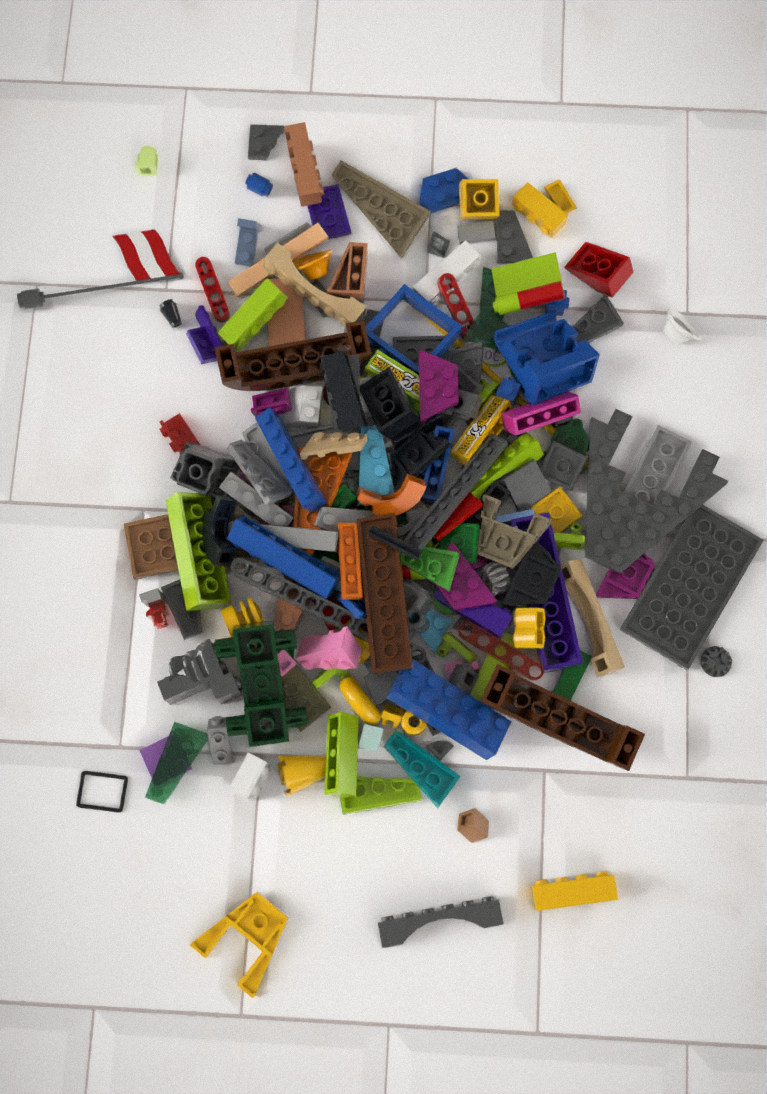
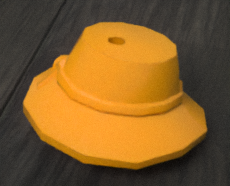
(314, 264)

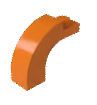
(397, 502)

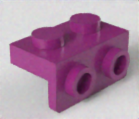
(278, 400)

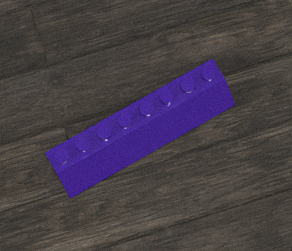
(561, 641)

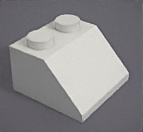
(306, 407)

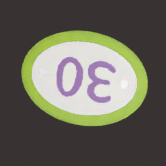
(493, 358)

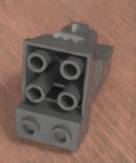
(198, 672)

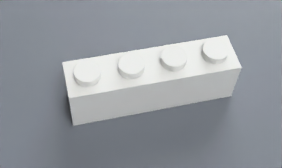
(457, 263)

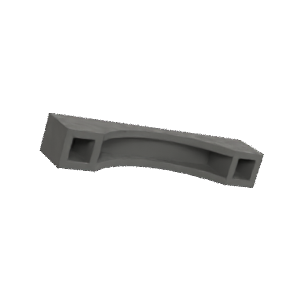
(396, 931)

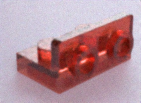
(178, 432)

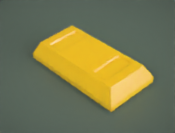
(560, 196)

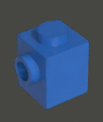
(559, 305)
(509, 390)

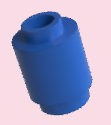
(259, 184)

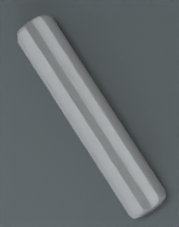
(285, 239)

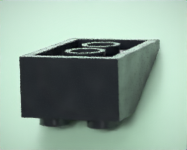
(388, 403)

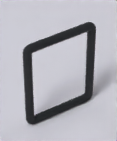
(100, 807)

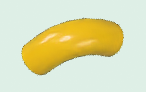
(360, 701)

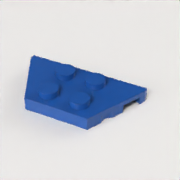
(441, 190)

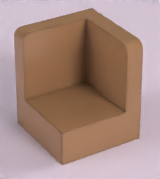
(473, 825)

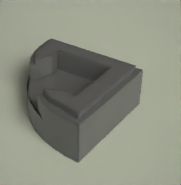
(439, 748)

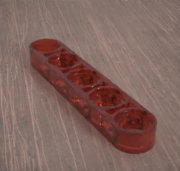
(510, 651)

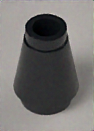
(170, 312)

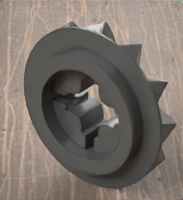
(708, 665)

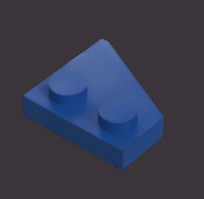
(356, 607)

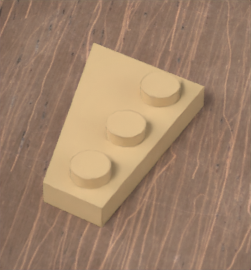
(324, 443)

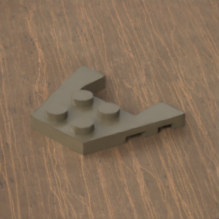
(503, 542)

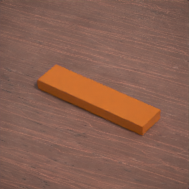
(349, 561)

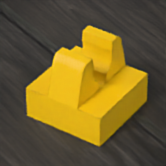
(393, 714)

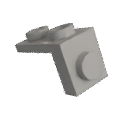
(219, 741)

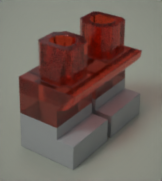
(158, 607)

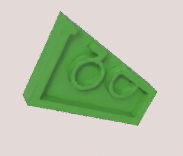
(434, 565)

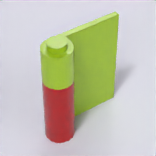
(527, 284)

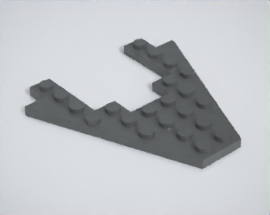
(621, 525)

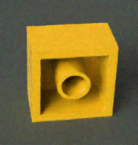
(479, 199)

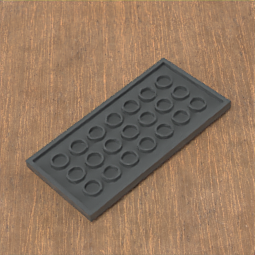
(691, 586)

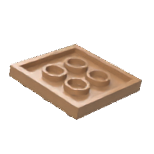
(150, 547)

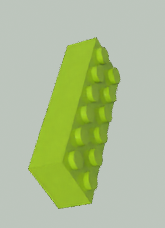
(202, 582)

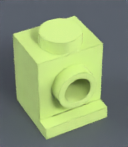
(147, 161)

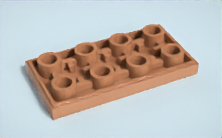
(288, 321)

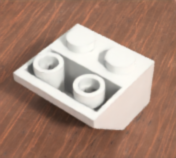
(250, 777)

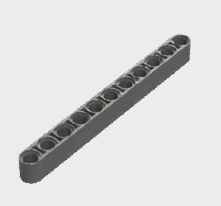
(304, 595)

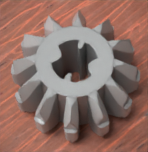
(495, 578)

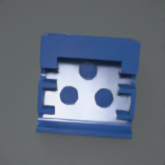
(547, 356)

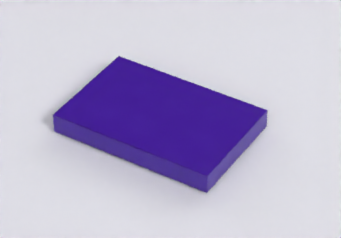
(331, 213)

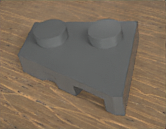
(262, 140)

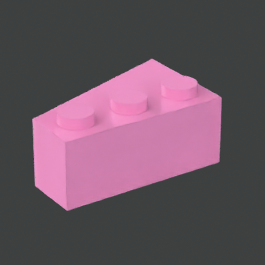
(330, 651)

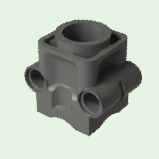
(417, 606)

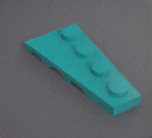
(424, 769)

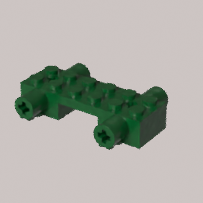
(261, 683)

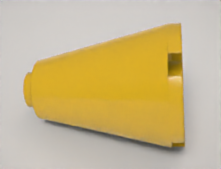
(300, 771)

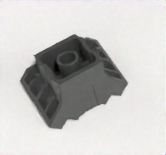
(203, 469)

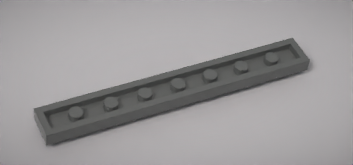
(456, 492)

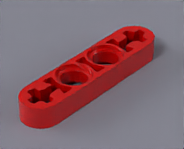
(212, 289)
(455, 308)

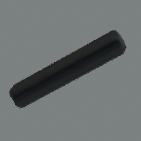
(395, 543)

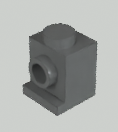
(463, 677)

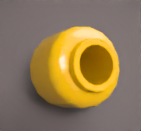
(407, 727)

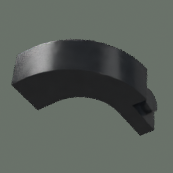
(215, 532)

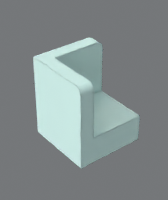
(370, 738)

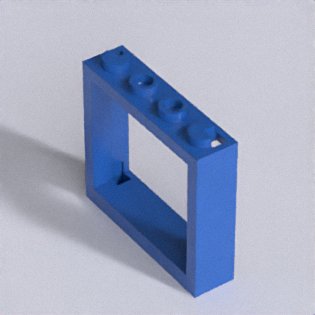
(427, 309)

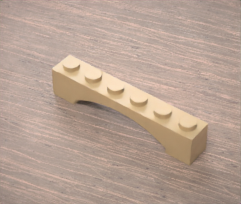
(280, 264)
(605, 653)

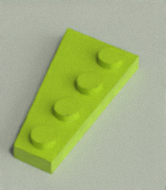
(380, 793)

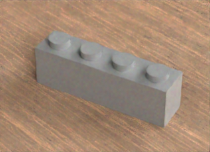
(248, 496)

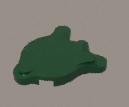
(571, 436)

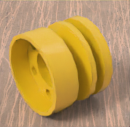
(246, 615)

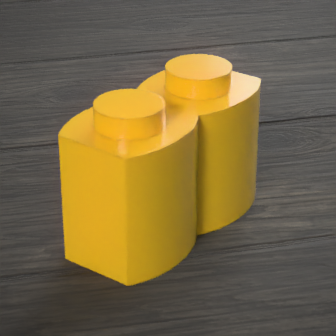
(529, 628)

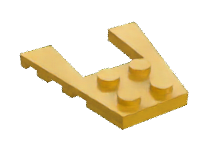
(260, 924)

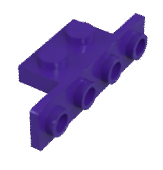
(204, 337)

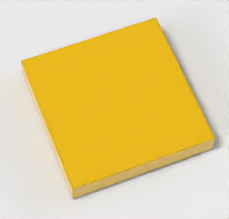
(560, 508)

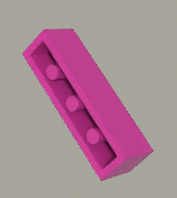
(534, 416)

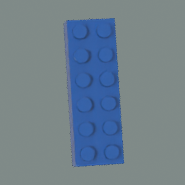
(449, 710)

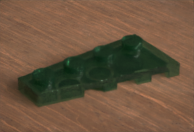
(177, 756)

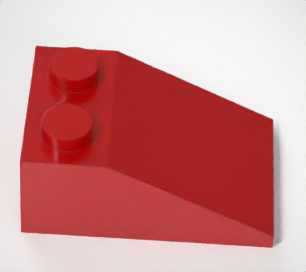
(600, 268)

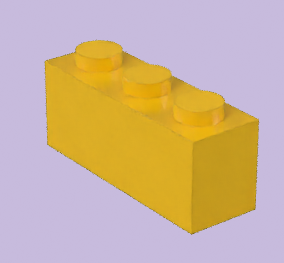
(539, 210)

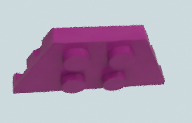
(437, 385)
(628, 583)
(467, 587)

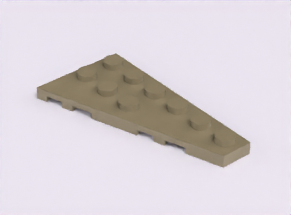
(388, 211)

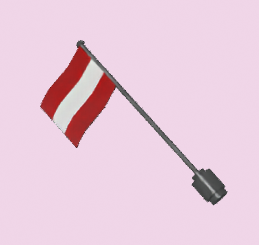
(144, 257)

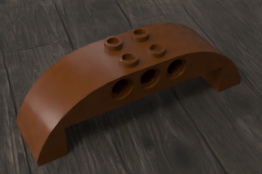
(289, 362)
(562, 719)

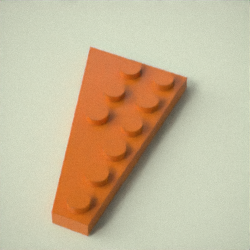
(328, 474)

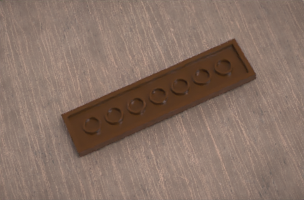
(384, 597)

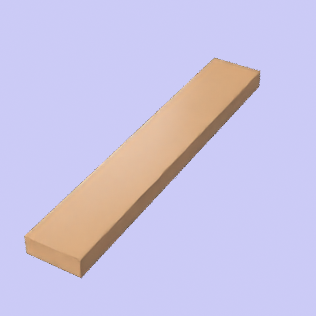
(298, 247)

